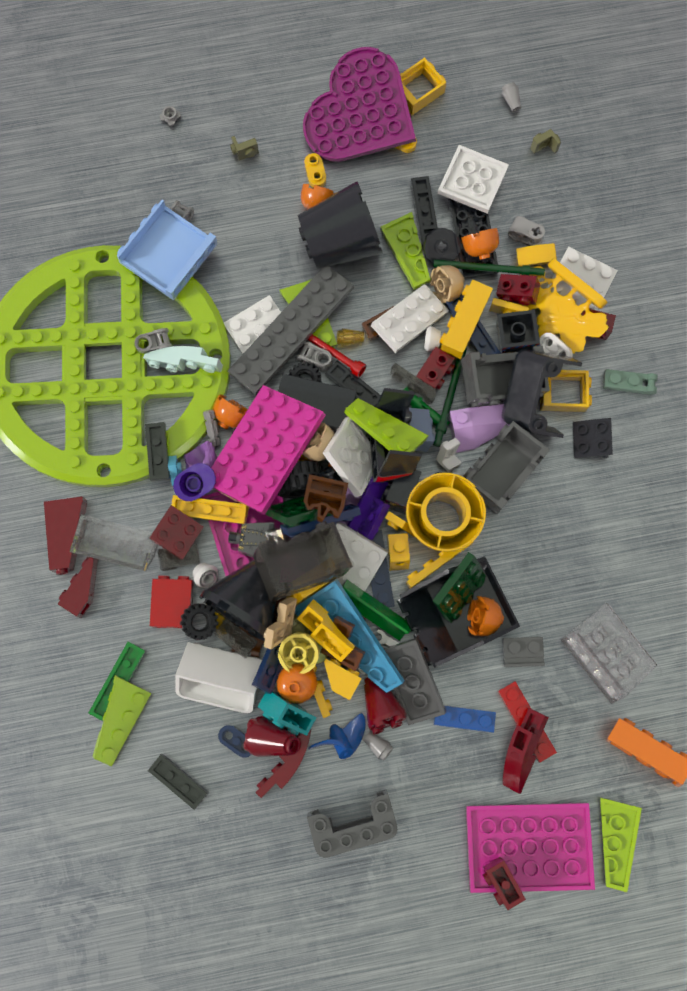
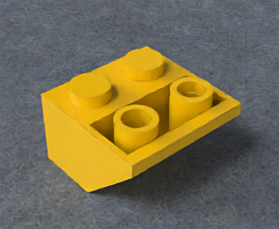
(341, 680)

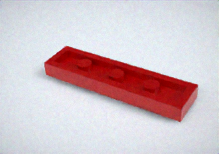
(518, 707)

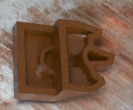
(326, 496)

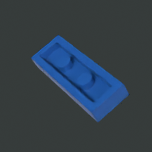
(467, 719)

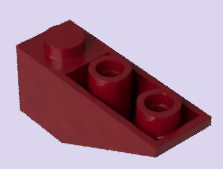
(81, 591)

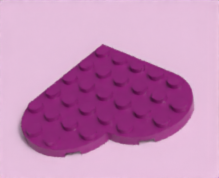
(362, 109)

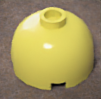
(298, 649)

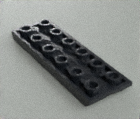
(466, 222)

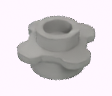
(167, 111)

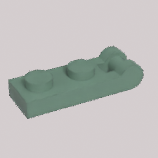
(630, 381)

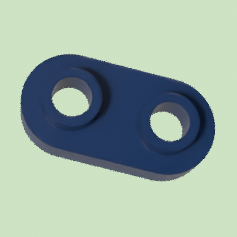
(235, 743)

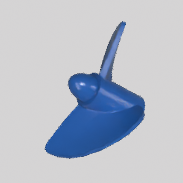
(345, 739)

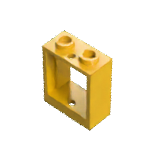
(437, 80)
(585, 398)

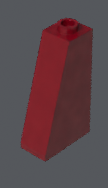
(61, 524)

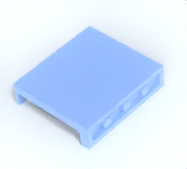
(166, 250)

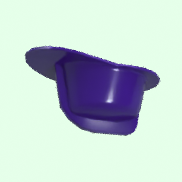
(194, 482)

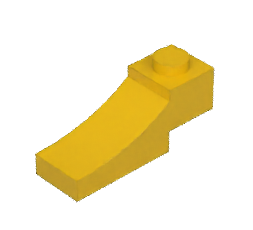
(325, 631)

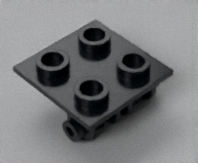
(593, 438)

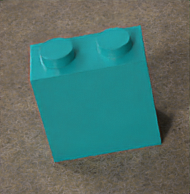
(286, 714)

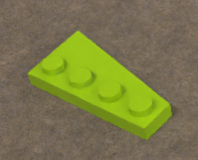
(619, 838)

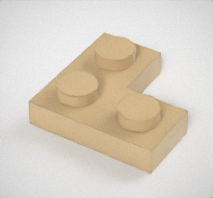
(283, 627)

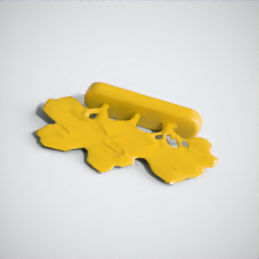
(562, 315)

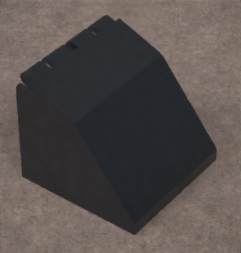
(439, 636)

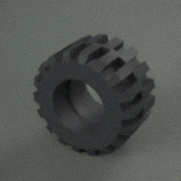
(297, 480)

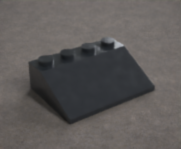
(322, 396)

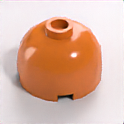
(313, 196)
(481, 243)
(228, 412)
(485, 616)
(296, 686)

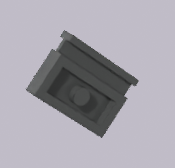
(523, 652)

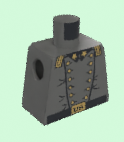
(250, 537)

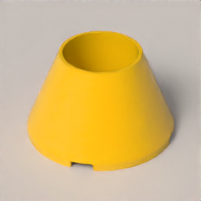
(461, 496)

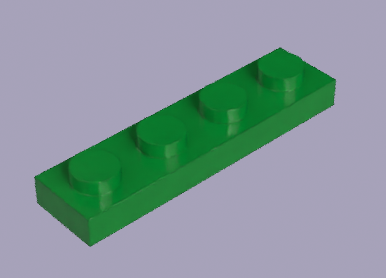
(123, 668)

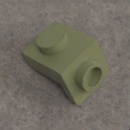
(545, 139)
(245, 149)

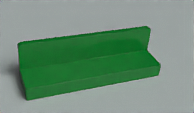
(376, 611)

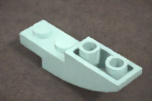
(177, 357)

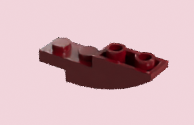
(521, 749)
(284, 772)

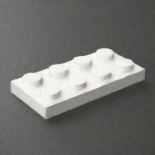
(409, 318)

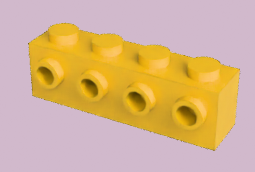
(465, 321)

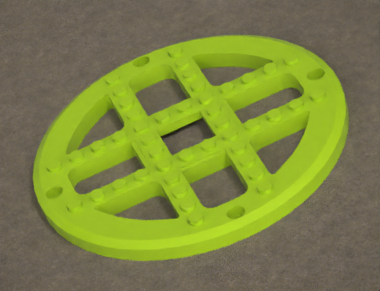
(132, 390)

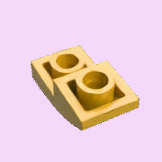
(536, 254)

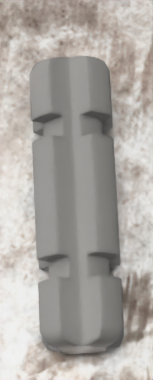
(211, 426)

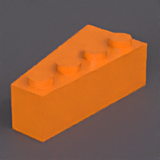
(649, 751)

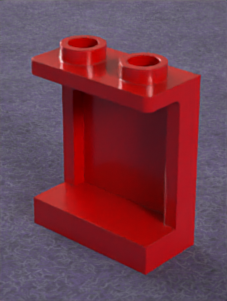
(169, 601)

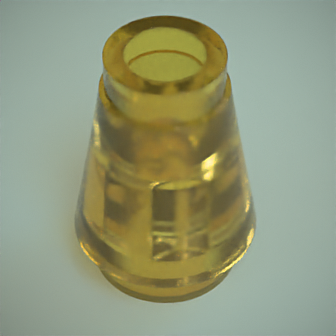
(349, 337)

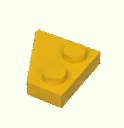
(396, 523)

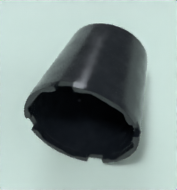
(339, 229)

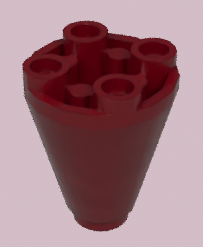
(382, 708)
(268, 739)

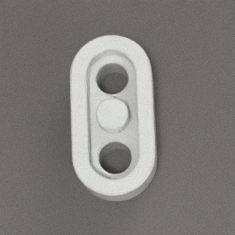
(557, 346)

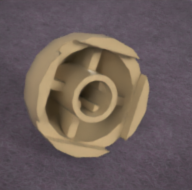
(447, 283)
(318, 443)

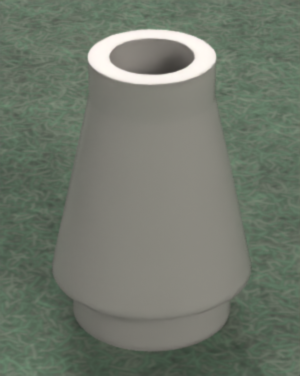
(511, 95)
(378, 745)

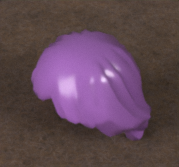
(202, 454)

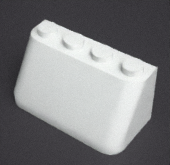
(217, 678)

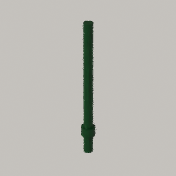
(523, 270)
(441, 427)

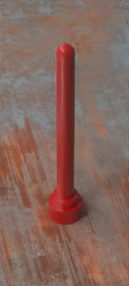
(356, 367)

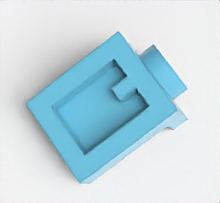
(174, 467)

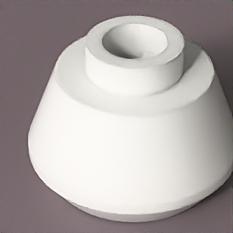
(432, 338)
(205, 575)

